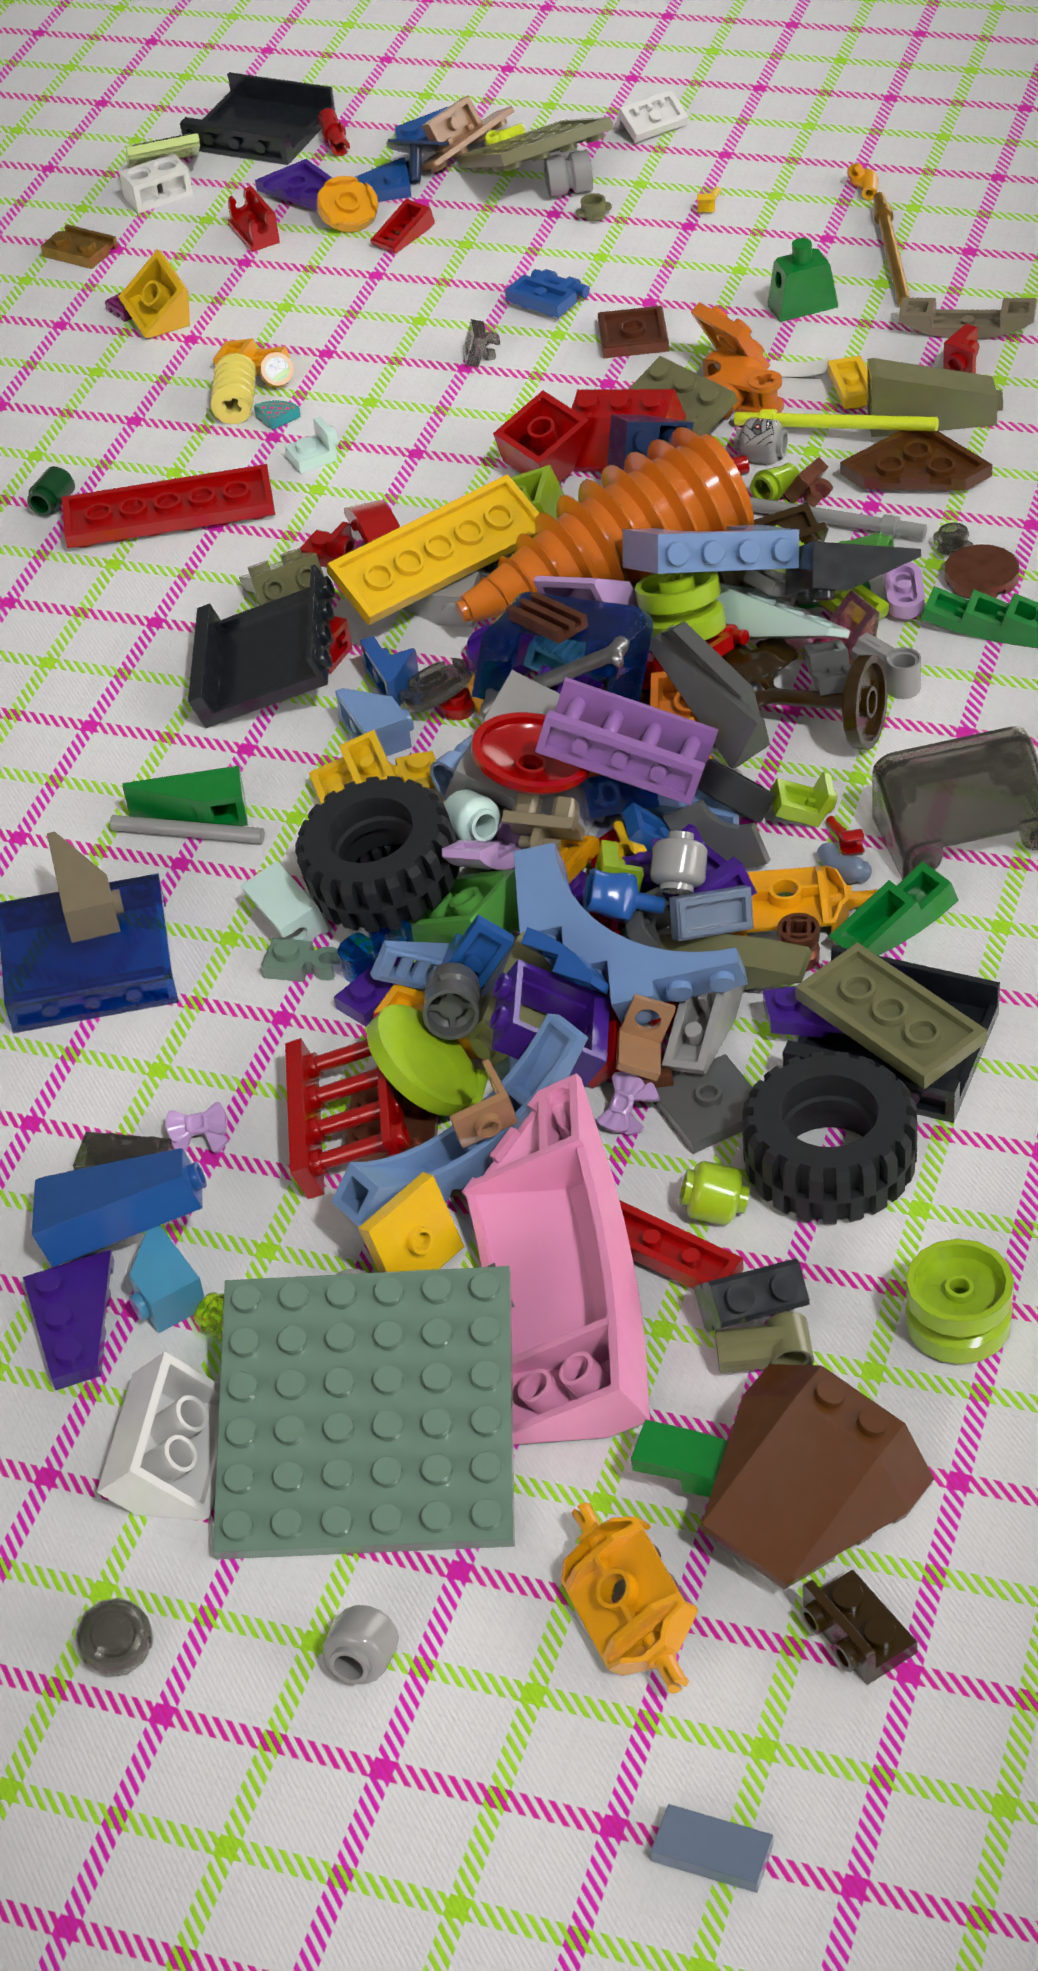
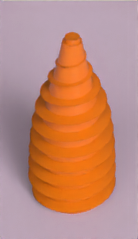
(675, 487)

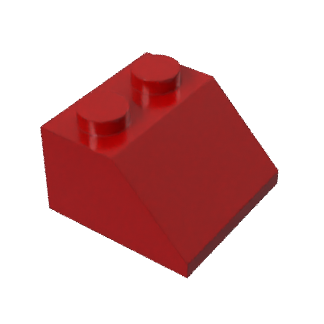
(543, 435)

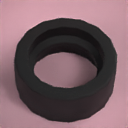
(735, 791)

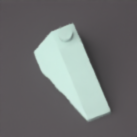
(773, 617)

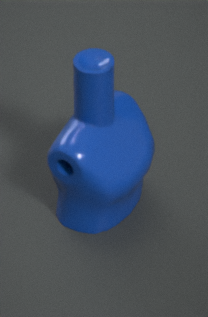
(617, 896)

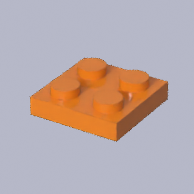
(728, 334)

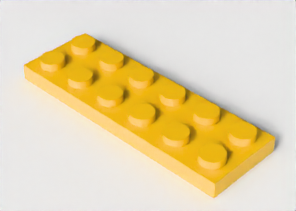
(434, 550)

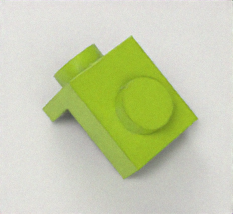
(802, 802)

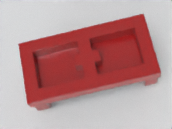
(254, 221)

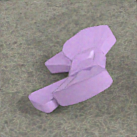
(627, 1090)
(211, 1123)

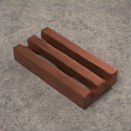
(547, 617)

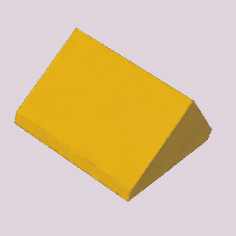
(157, 298)

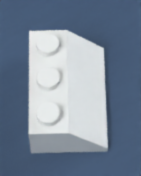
(165, 1443)

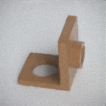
(640, 1046)
(486, 1117)

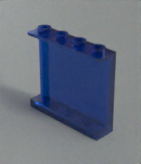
(68, 982)

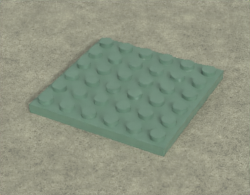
(365, 1414)

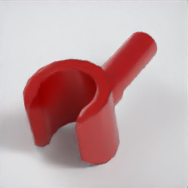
(849, 841)

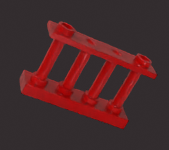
(307, 1099)

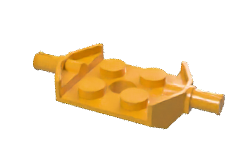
(815, 891)
(651, 1617)

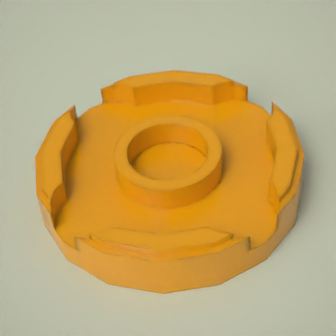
(347, 204)

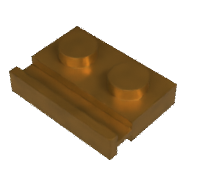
(79, 246)

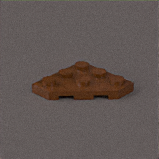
(916, 463)

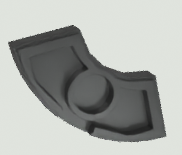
(723, 837)

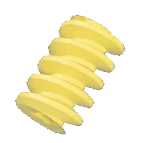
(233, 388)

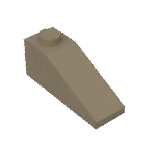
(84, 893)

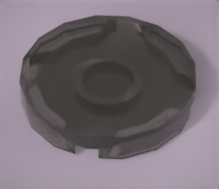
(435, 685)

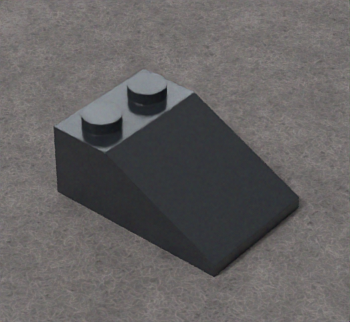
(838, 567)

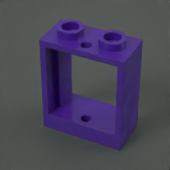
(551, 995)

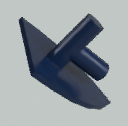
(415, 149)

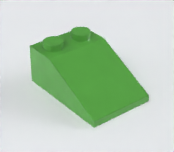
(473, 894)

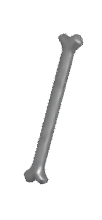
(612, 654)

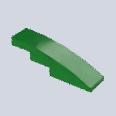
(985, 617)
(679, 1455)

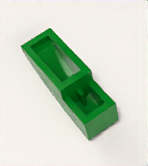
(897, 911)

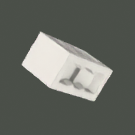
(156, 183)

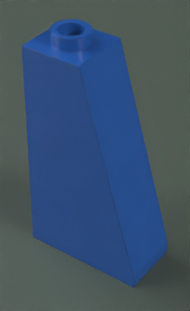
(112, 1202)

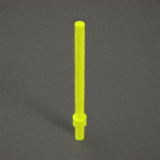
(841, 421)

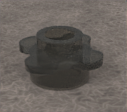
(951, 538)

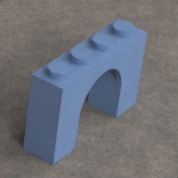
(710, 551)

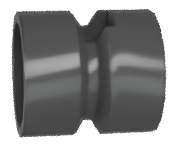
(451, 1001)

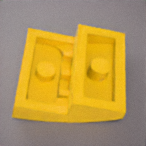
(361, 759)

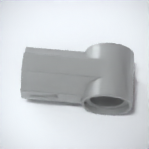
(901, 665)

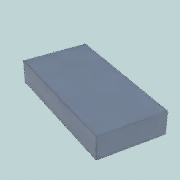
(711, 913)
(712, 1848)

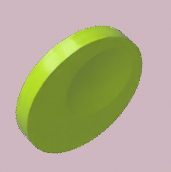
(420, 1064)

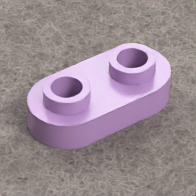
(905, 591)

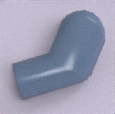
(850, 867)

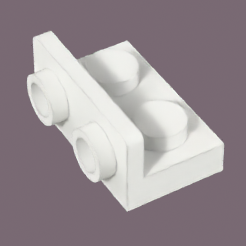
(651, 116)

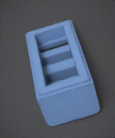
(404, 974)

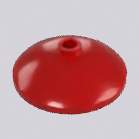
(507, 756)

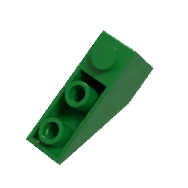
(199, 797)

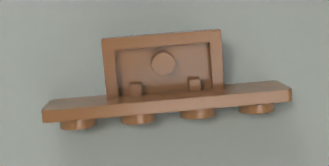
(459, 126)

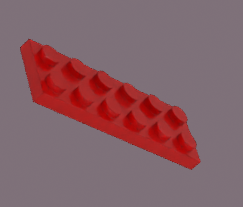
(167, 506)

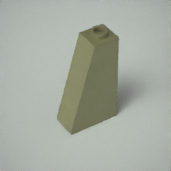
(925, 391)

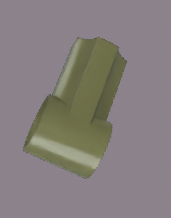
(780, 1341)

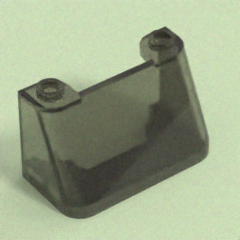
(955, 795)

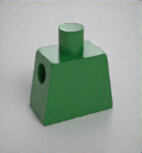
(801, 283)

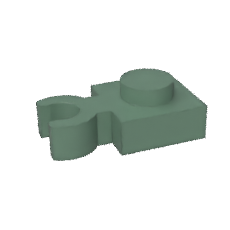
(296, 958)

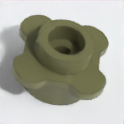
(593, 207)

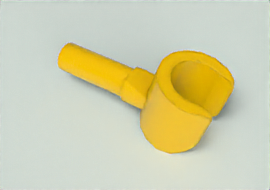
(706, 201)
(625, 845)

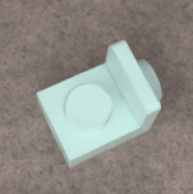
(314, 450)

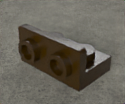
(858, 1626)

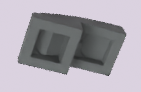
(827, 665)

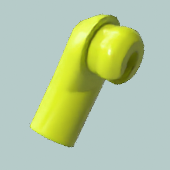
(495, 136)

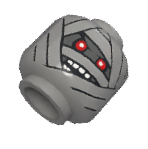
(762, 440)

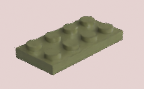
(891, 1015)

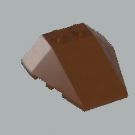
(810, 1473)

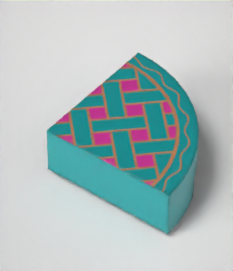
(277, 412)

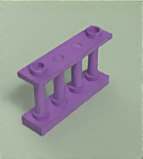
(627, 741)

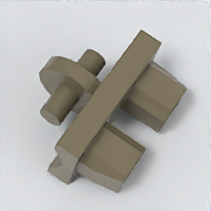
(538, 827)

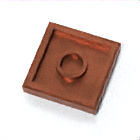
(633, 332)

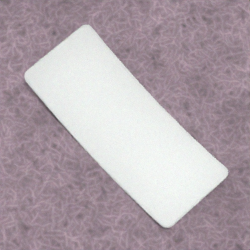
(799, 369)

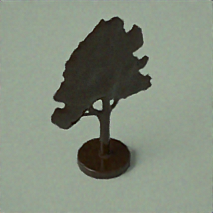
(861, 702)

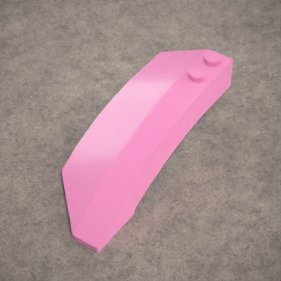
(574, 1288)

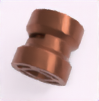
(801, 930)

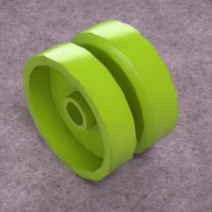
(681, 598)
(959, 1301)

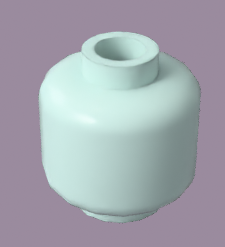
(472, 816)

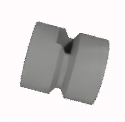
(568, 173)

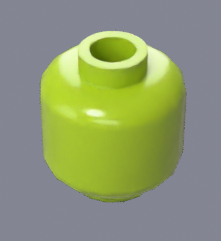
(713, 1193)

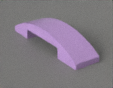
(485, 855)

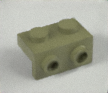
(280, 578)

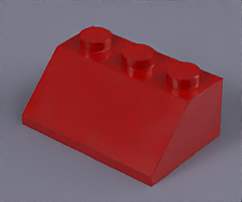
(599, 405)

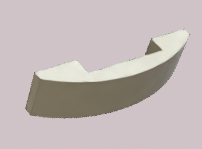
(924, 317)

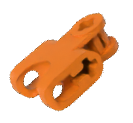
(746, 379)

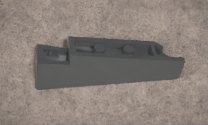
(712, 692)

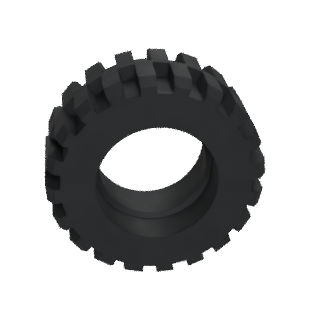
(371, 817)
(837, 1179)

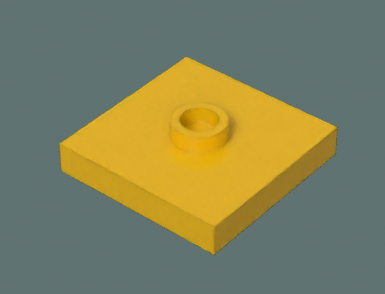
(412, 1230)

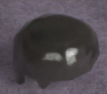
(114, 1637)

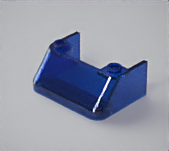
(604, 624)

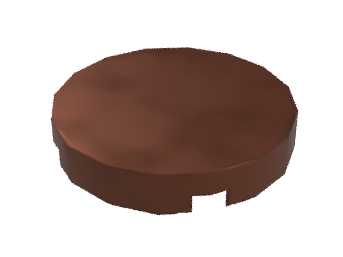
(982, 569)

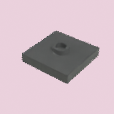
(705, 1106)

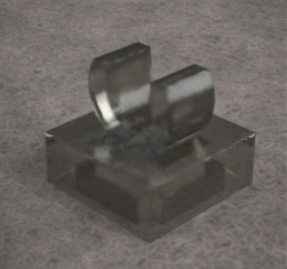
(476, 343)

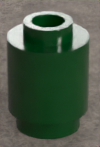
(47, 492)

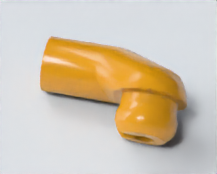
(864, 179)

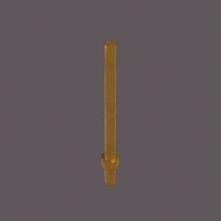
(883, 217)

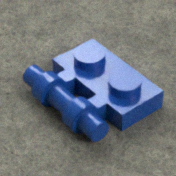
(546, 292)

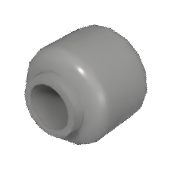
(678, 863)
(360, 1644)

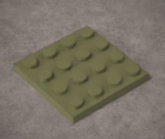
(535, 144)

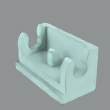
(285, 903)

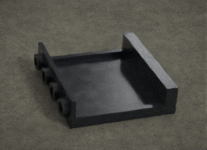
(262, 119)
(261, 653)
(968, 994)

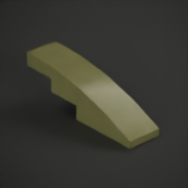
(765, 960)

